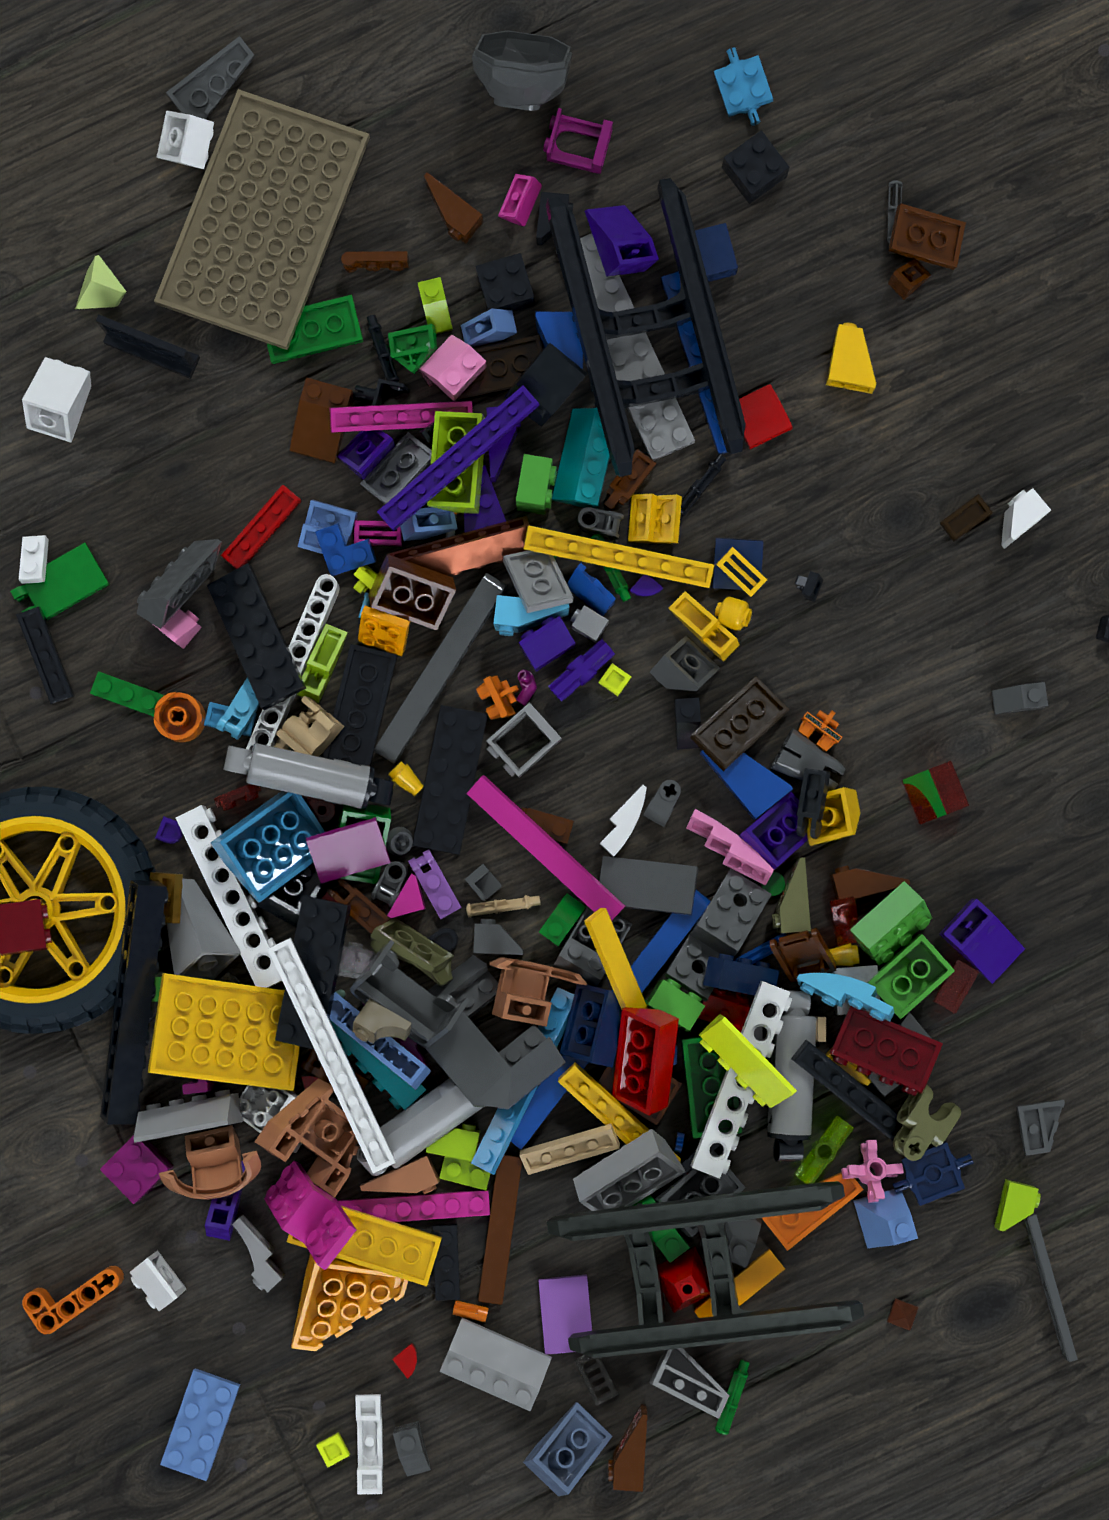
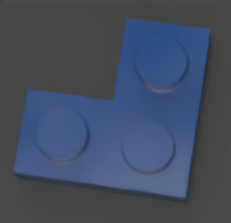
(340, 556)

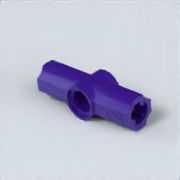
(581, 670)

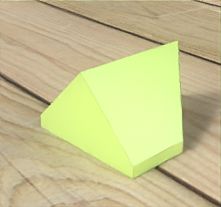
(100, 287)

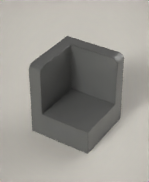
(483, 882)

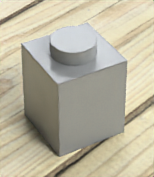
(589, 623)

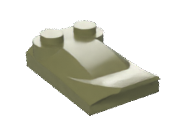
(414, 949)

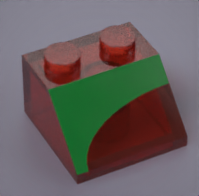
(935, 792)

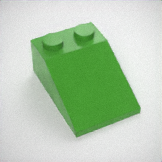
(911, 975)

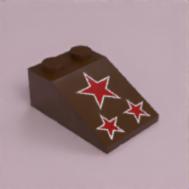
(628, 1461)

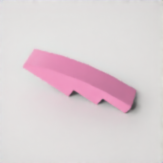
(737, 852)

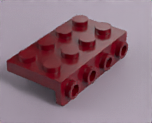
(886, 1051)

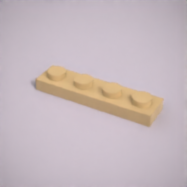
(569, 1149)

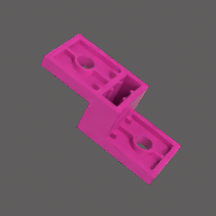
(309, 1214)

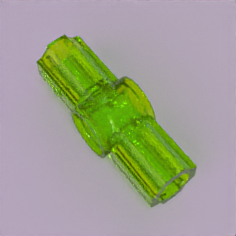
(834, 1137)

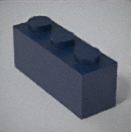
(738, 975)

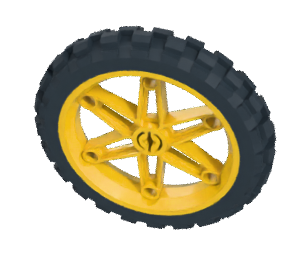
(123, 860)

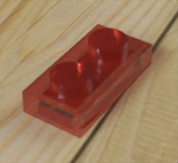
(844, 918)
(956, 986)

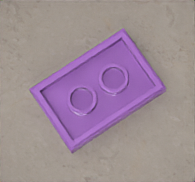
(564, 1310)

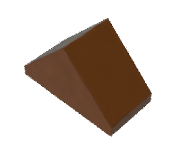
(908, 278)

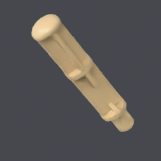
(501, 905)

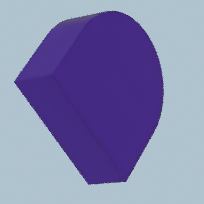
(169, 831)

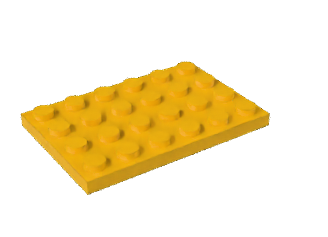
(221, 1033)

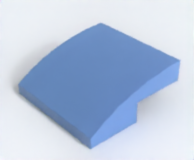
(321, 516)

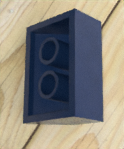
(593, 1026)

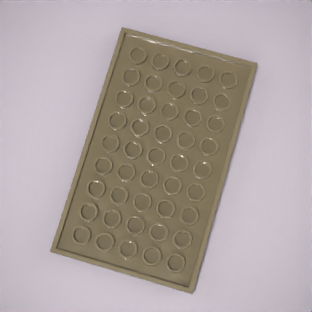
(262, 219)

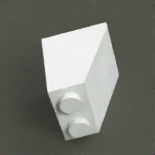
(56, 399)

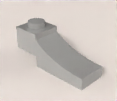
(265, 1272)

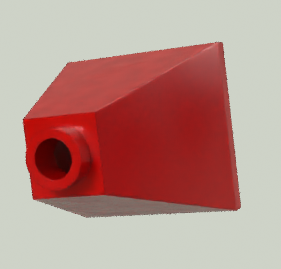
(684, 1270)

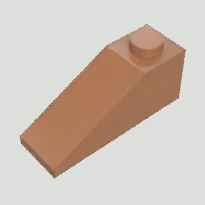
(409, 1178)

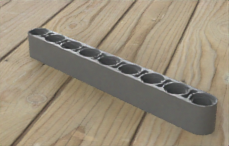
(440, 669)

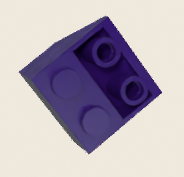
(546, 643)

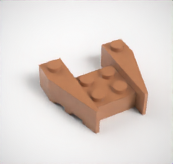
(321, 1129)

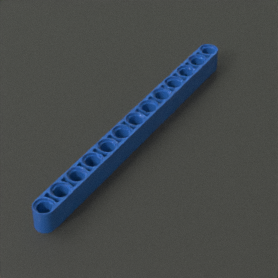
(644, 970)

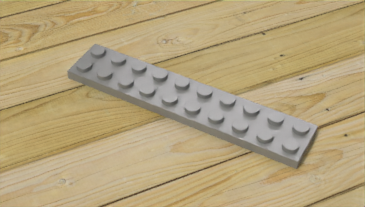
(633, 358)

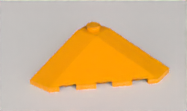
(339, 1297)

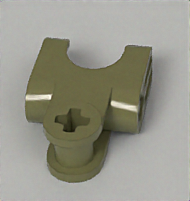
(923, 1129)

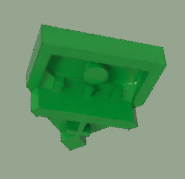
(413, 346)

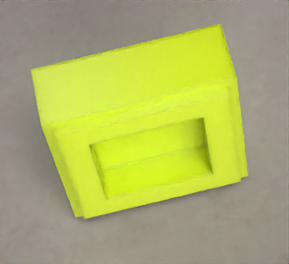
(614, 679)
(333, 1449)

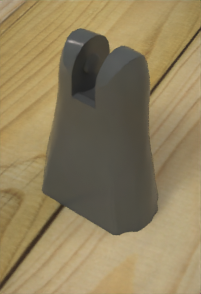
(802, 753)

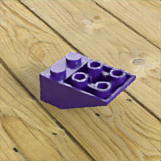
(621, 241)
(982, 940)

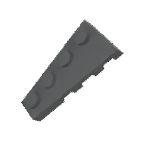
(209, 83)

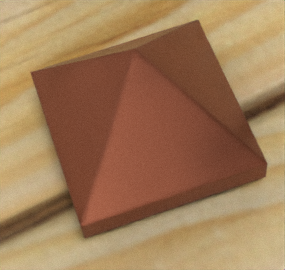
(902, 1314)

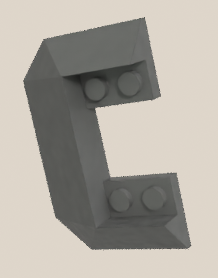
(472, 1061)

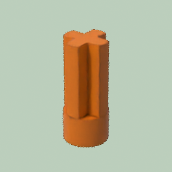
(470, 1311)

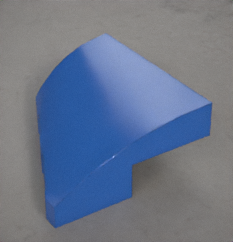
(590, 591)

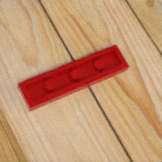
(261, 527)

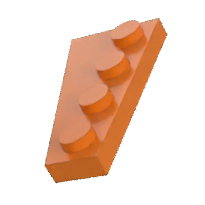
(794, 1227)

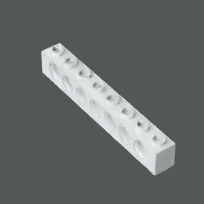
(190, 824)
(720, 1164)

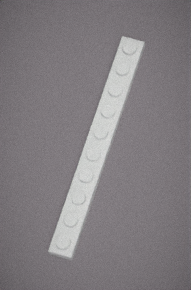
(331, 1055)

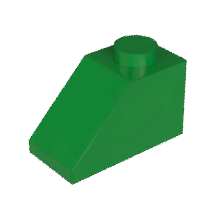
(562, 919)

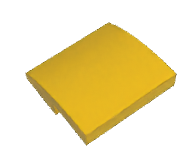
(655, 518)

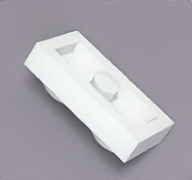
(33, 559)

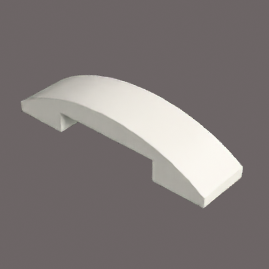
(369, 1444)

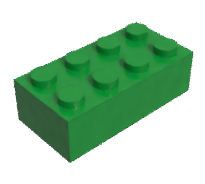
(703, 1082)

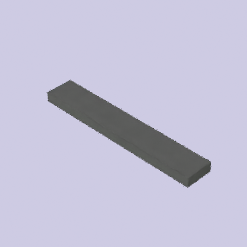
(1050, 1288)

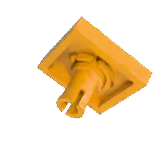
(383, 631)

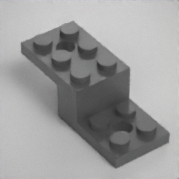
(718, 930)

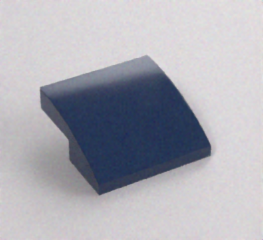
(750, 549)

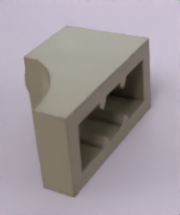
(379, 1022)

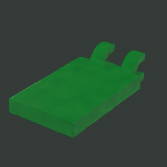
(66, 582)

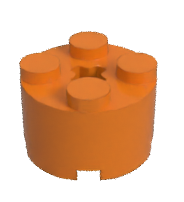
(166, 716)

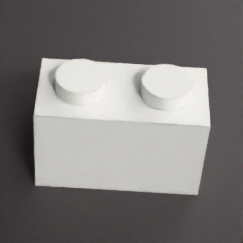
(185, 139)
(1023, 513)
(157, 1281)

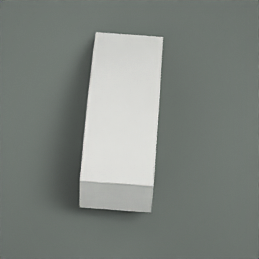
(625, 821)

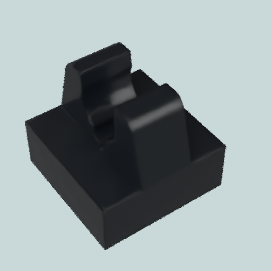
(810, 585)

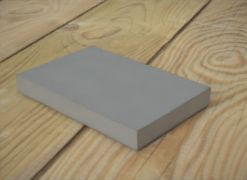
(537, 580)

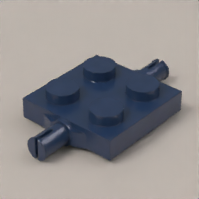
(933, 1175)

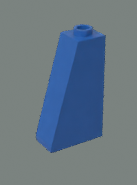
(751, 784)

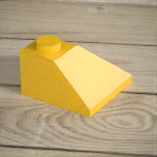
(839, 816)

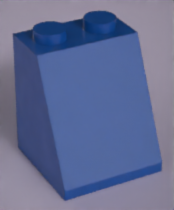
(561, 332)

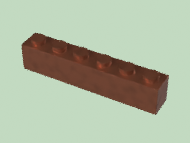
(469, 549)

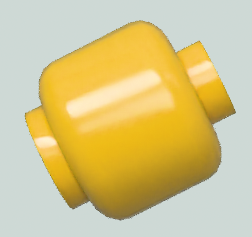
(733, 613)

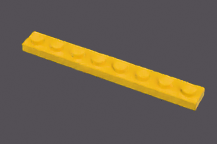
(618, 556)

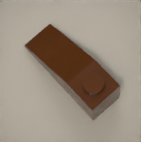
(458, 215)
(861, 882)

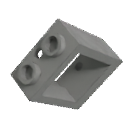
(541, 724)

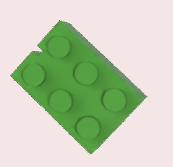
(891, 924)

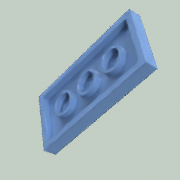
(200, 1424)

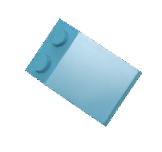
(512, 617)

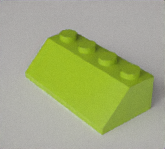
(464, 491)

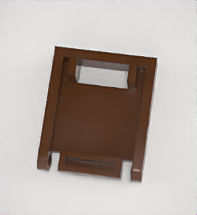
(801, 949)

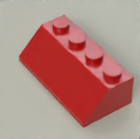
(645, 1058)

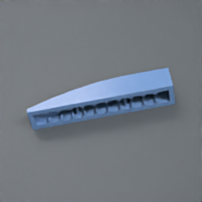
(384, 1049)

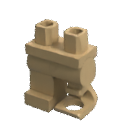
(305, 739)

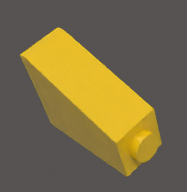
(850, 361)

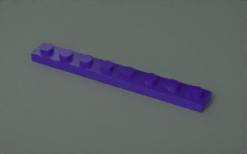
(458, 458)

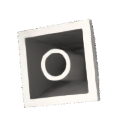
(200, 941)

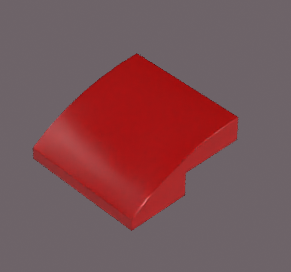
(763, 416)

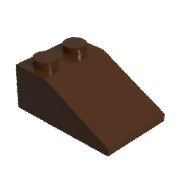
(312, 423)

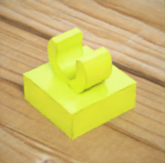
(366, 578)

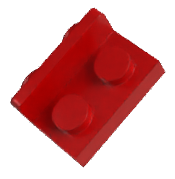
(729, 1004)

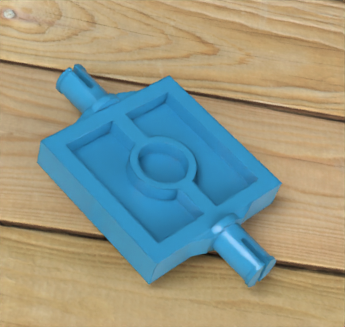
(743, 86)

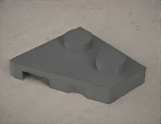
(1038, 1125)

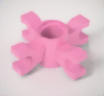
(862, 1171)

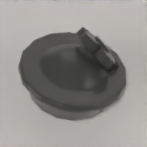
(399, 841)

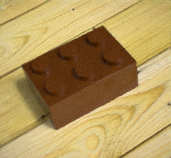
(412, 592)

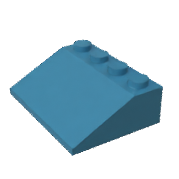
(269, 844)

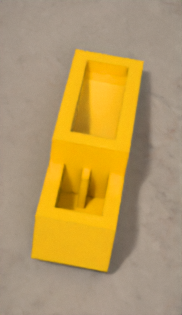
(704, 626)

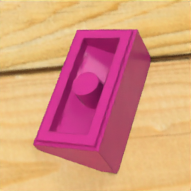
(520, 199)

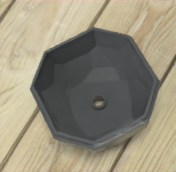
(521, 68)

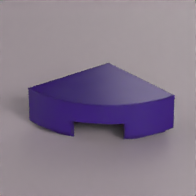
(646, 587)

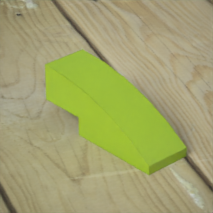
(322, 662)

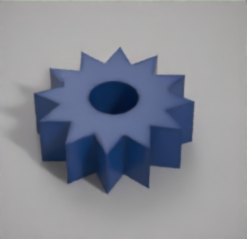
(679, 1142)

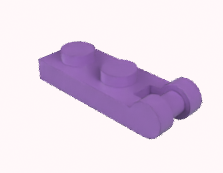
(435, 885)

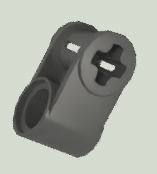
(602, 522)
(662, 806)
(389, 884)

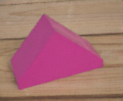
(409, 900)

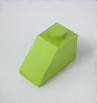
(435, 304)
(458, 1143)
(1016, 1204)

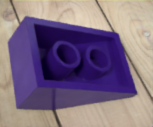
(775, 832)

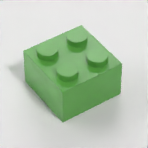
(534, 484)
(670, 999)

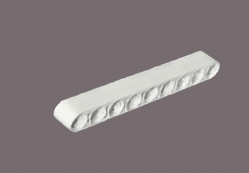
(299, 640)

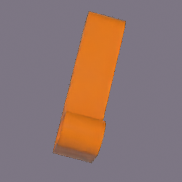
(77, 1297)

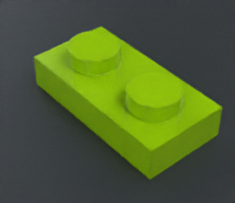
(464, 1173)

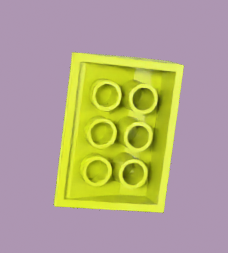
(746, 1061)

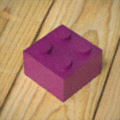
(136, 1168)

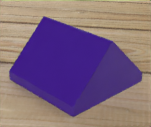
(366, 451)

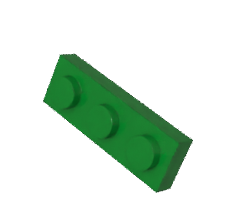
(125, 693)

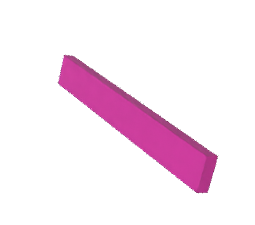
(544, 847)

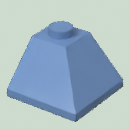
(885, 1221)

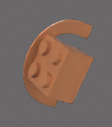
(524, 989)
(214, 1165)

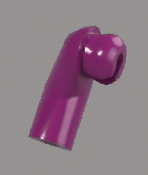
(528, 686)

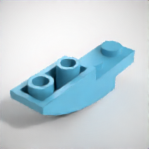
(837, 988)

